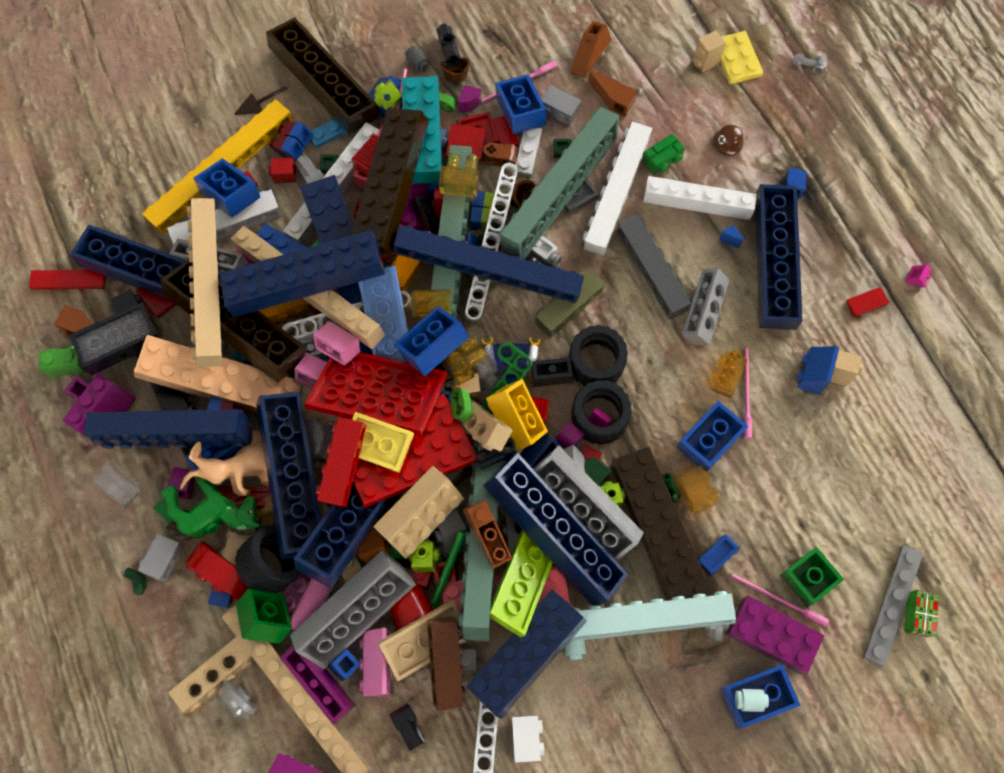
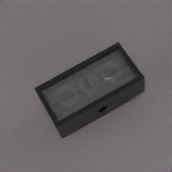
(114, 338)

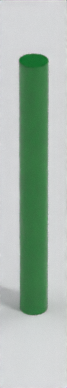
(448, 568)

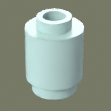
(575, 649)
(751, 700)

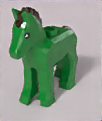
(207, 514)

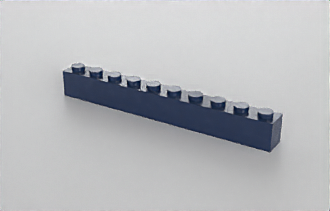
(488, 263)

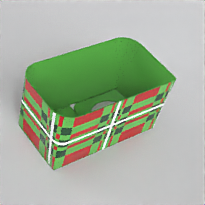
(921, 614)

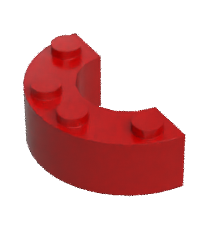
(216, 569)

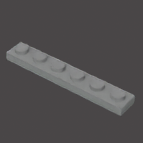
(892, 606)

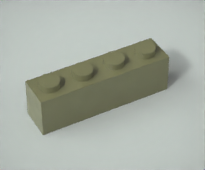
(560, 312)

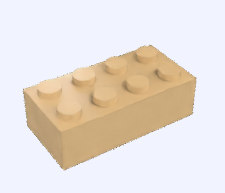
(419, 512)

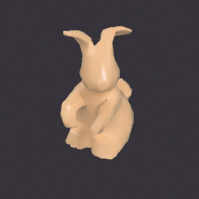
(246, 462)

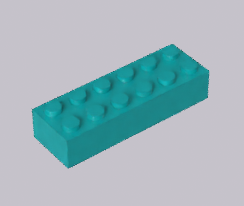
(423, 95)

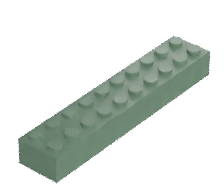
(559, 184)
(453, 224)
(478, 573)

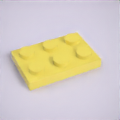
(739, 58)
(384, 443)

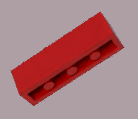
(341, 462)

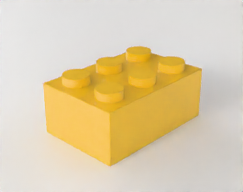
(517, 410)

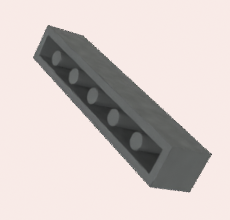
(653, 266)

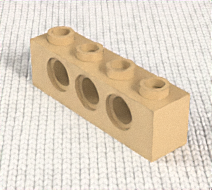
(486, 428)
(183, 692)

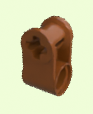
(499, 154)

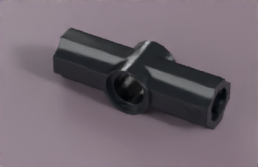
(448, 45)

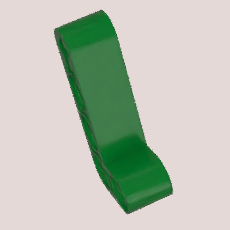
(512, 368)

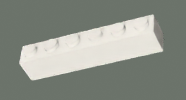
(699, 198)
(256, 213)

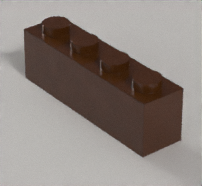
(445, 663)

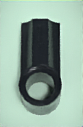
(488, 458)
(405, 722)

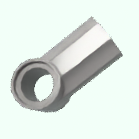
(308, 170)

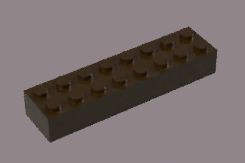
(322, 75)
(391, 176)
(249, 334)
(663, 530)

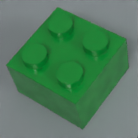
(812, 577)
(263, 616)

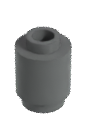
(417, 59)

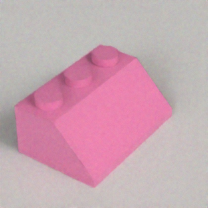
(304, 598)
(375, 669)

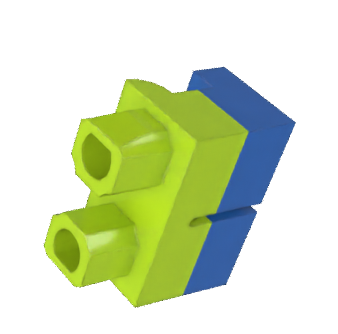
(481, 210)

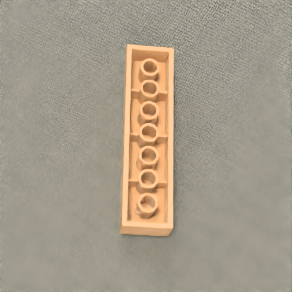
(173, 367)

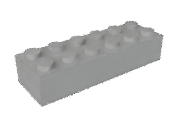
(589, 503)
(352, 610)

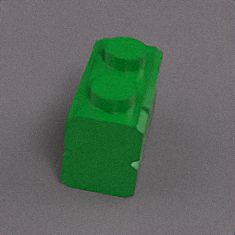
(663, 154)

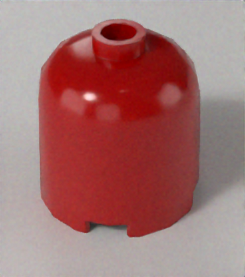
(410, 607)

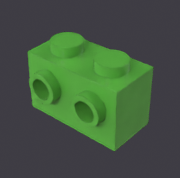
(60, 362)

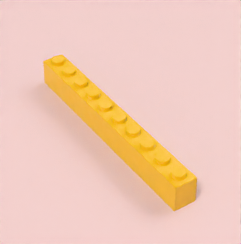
(236, 151)

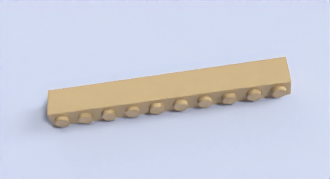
(205, 284)
(327, 302)
(326, 733)

